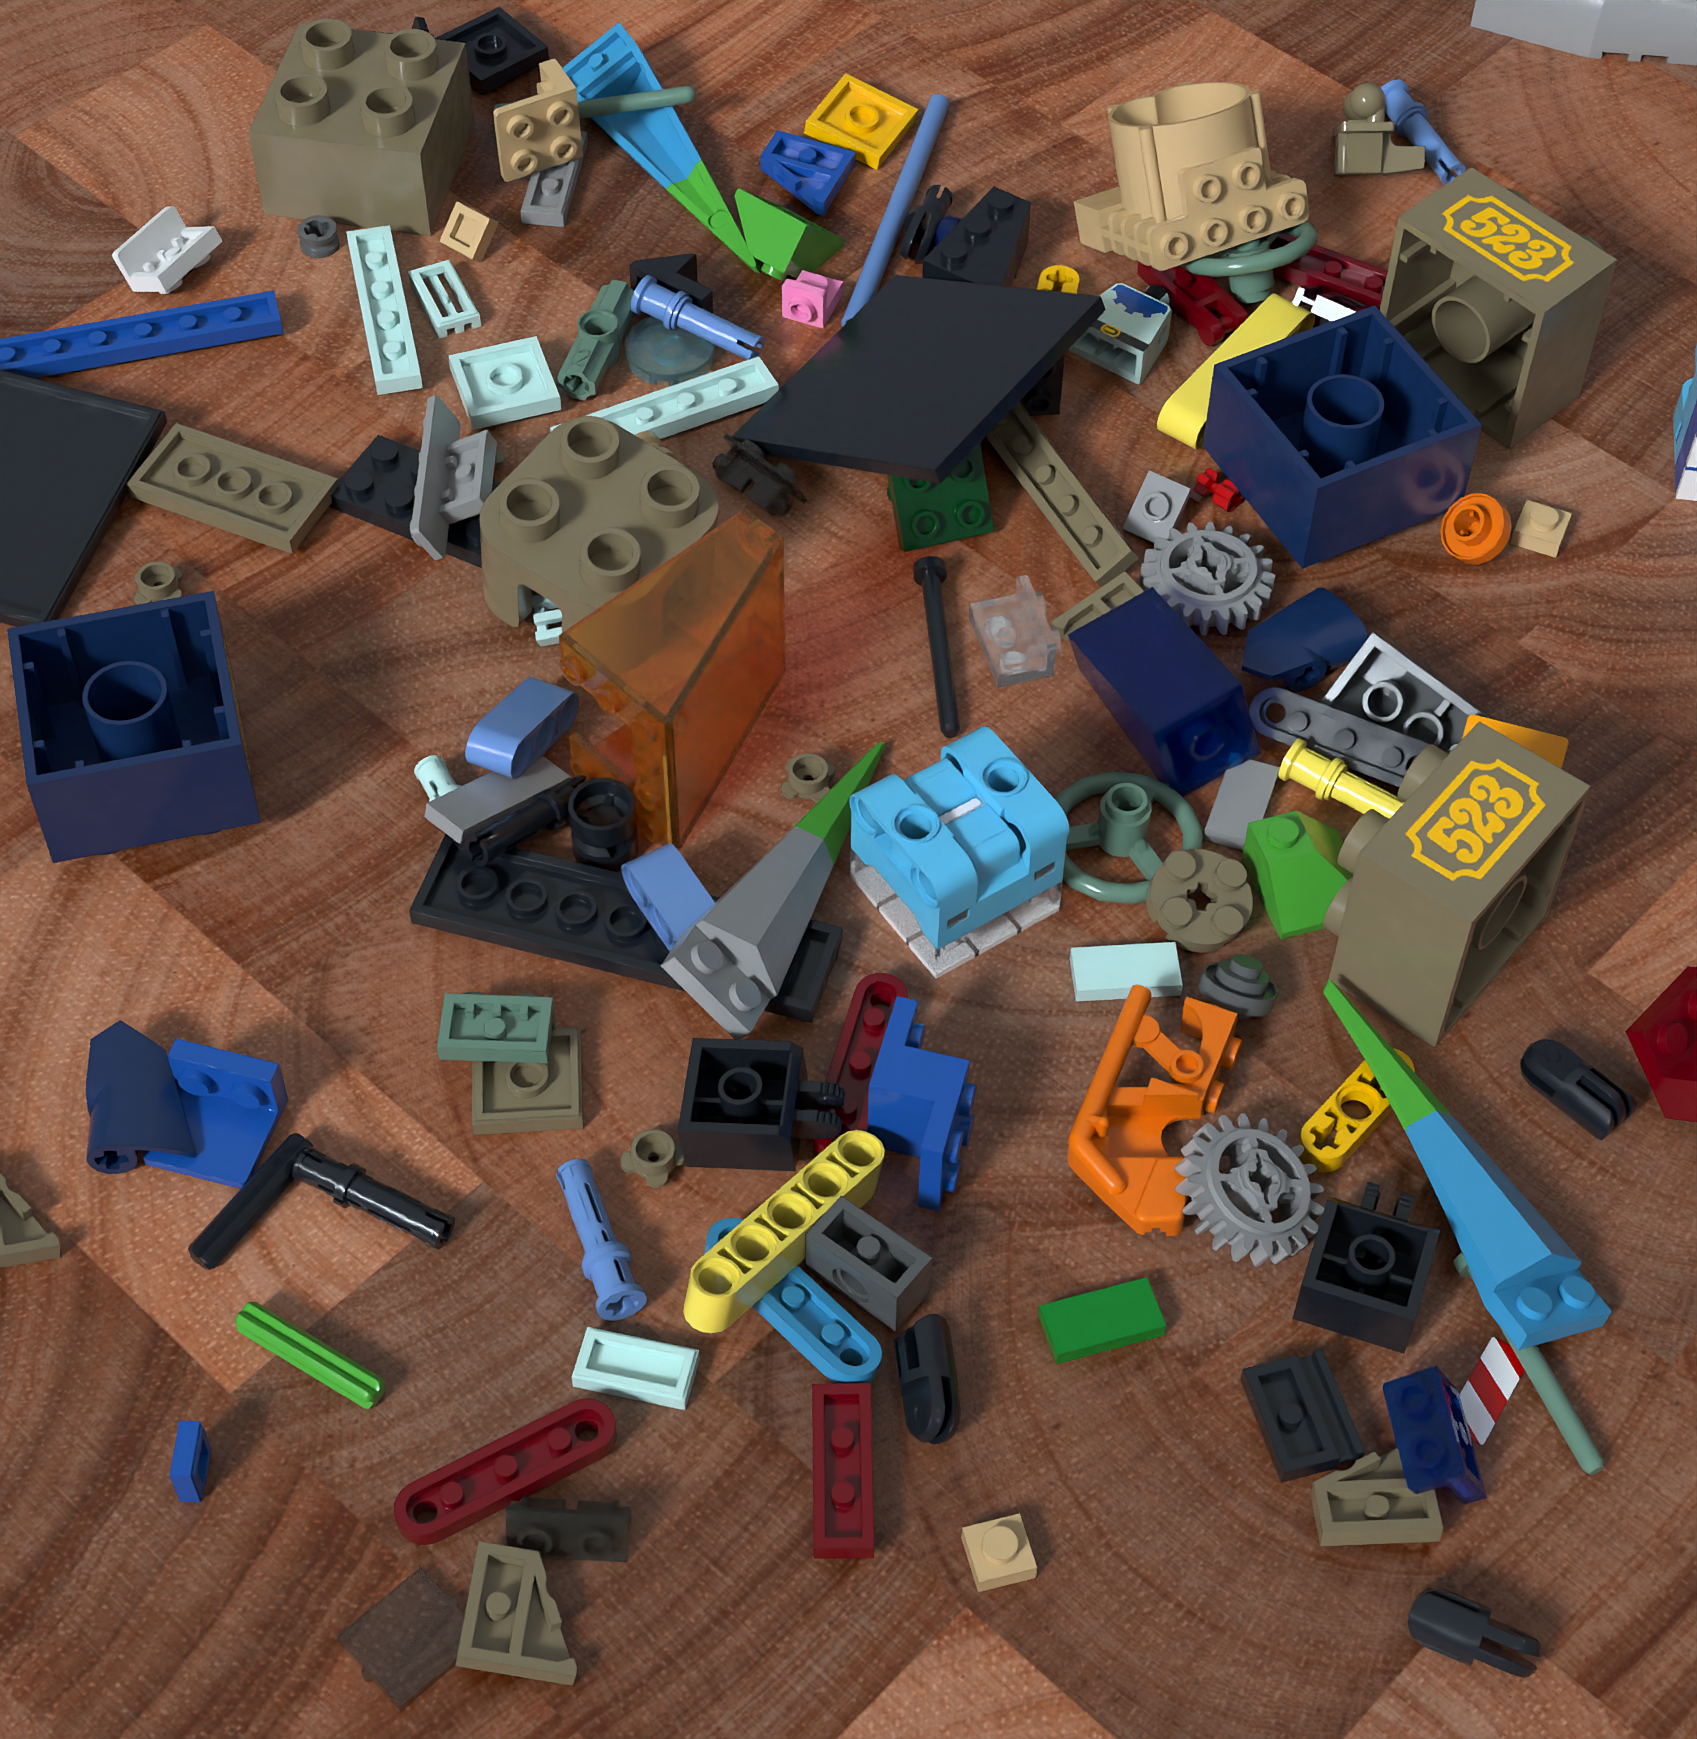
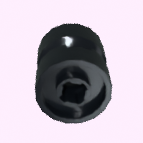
(603, 824)

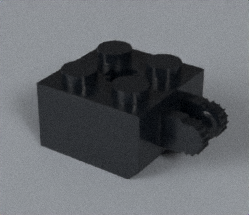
(749, 1105)
(1367, 1271)

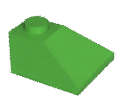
(783, 238)
(1294, 870)

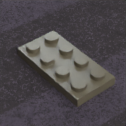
(233, 488)

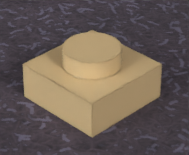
(469, 231)
(1541, 528)
(999, 1552)

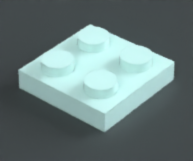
(504, 382)

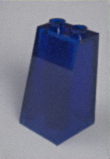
(1166, 692)

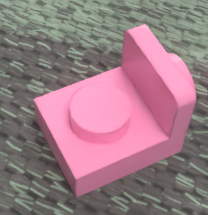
(811, 298)

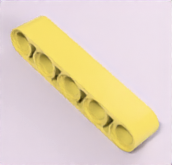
(1187, 408)
(773, 1236)

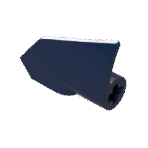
(1304, 641)
(131, 1101)

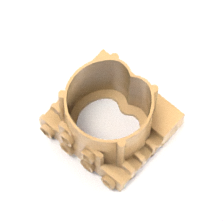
(1189, 178)

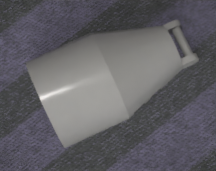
(1597, 26)

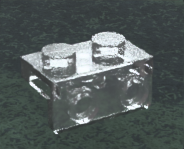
(1016, 635)

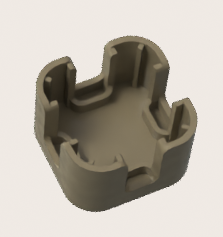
(587, 520)

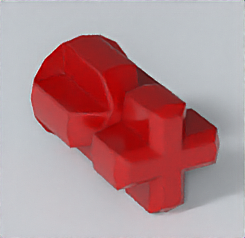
(1225, 493)

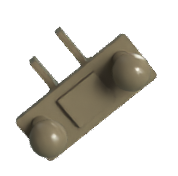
(1364, 139)

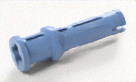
(1411, 122)
(679, 312)
(605, 1258)

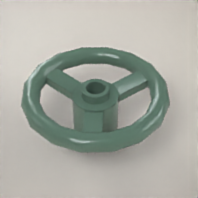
(1253, 262)
(1123, 829)

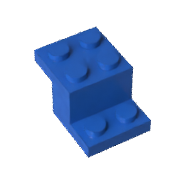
(921, 1103)

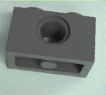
(868, 1263)

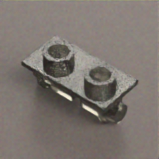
(773, 485)
(590, 1533)

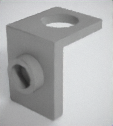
(1158, 507)

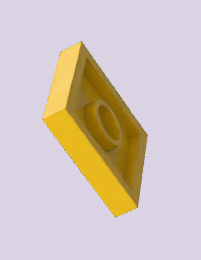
(861, 120)

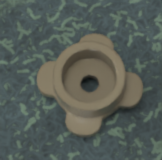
(157, 582)
(807, 767)
(649, 1144)

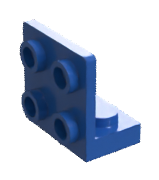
(229, 1109)

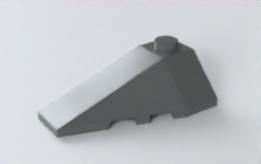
(1402, 694)

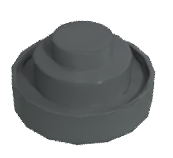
(1239, 986)

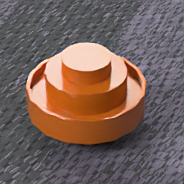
(1475, 528)

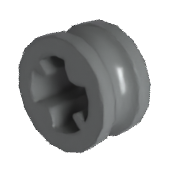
(318, 236)

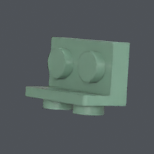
(496, 1028)

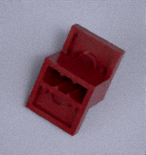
(1667, 1047)

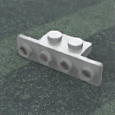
(451, 477)

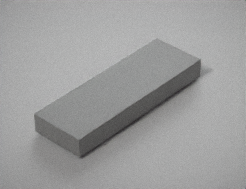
(552, 191)
(491, 798)

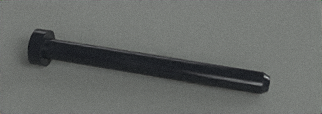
(929, 574)

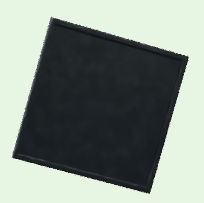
(920, 376)
(60, 486)

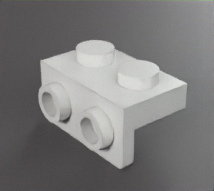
(164, 252)

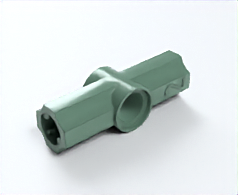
(597, 341)

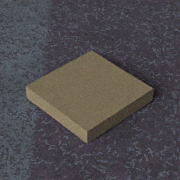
(531, 1095)

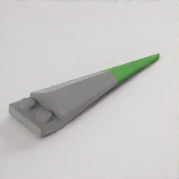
(747, 939)

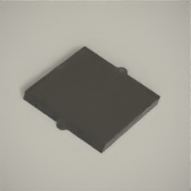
(406, 1638)

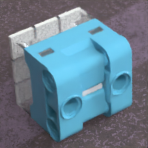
(960, 851)

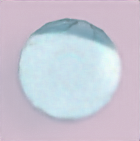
(666, 355)

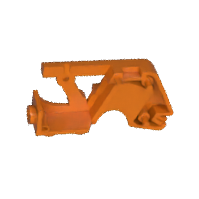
(1120, 1129)

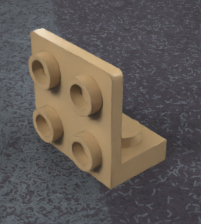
(540, 128)

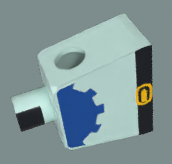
(1128, 332)

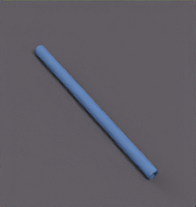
(898, 205)

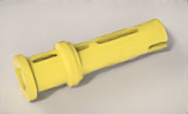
(1332, 780)

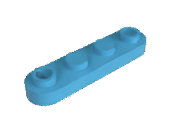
(814, 1322)

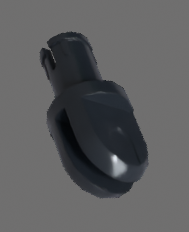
(923, 222)

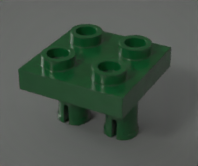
(942, 512)

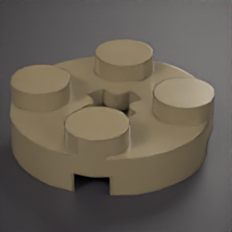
(1215, 876)

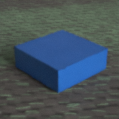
(190, 1461)

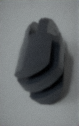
(1576, 1087)
(928, 1379)
(1456, 1629)

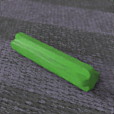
(310, 1355)

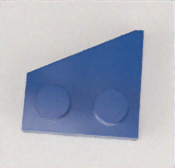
(807, 168)

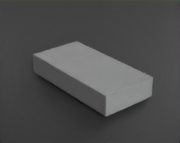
(1240, 800)

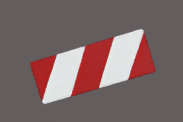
(1490, 1388)

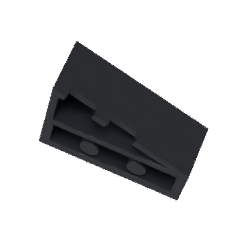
(985, 243)

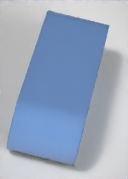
(522, 727)
(666, 892)

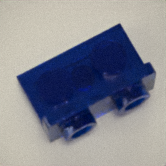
(1433, 1435)

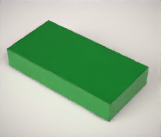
(1101, 1320)

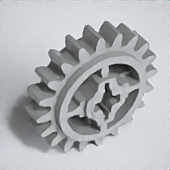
(1199, 576)
(1240, 1200)

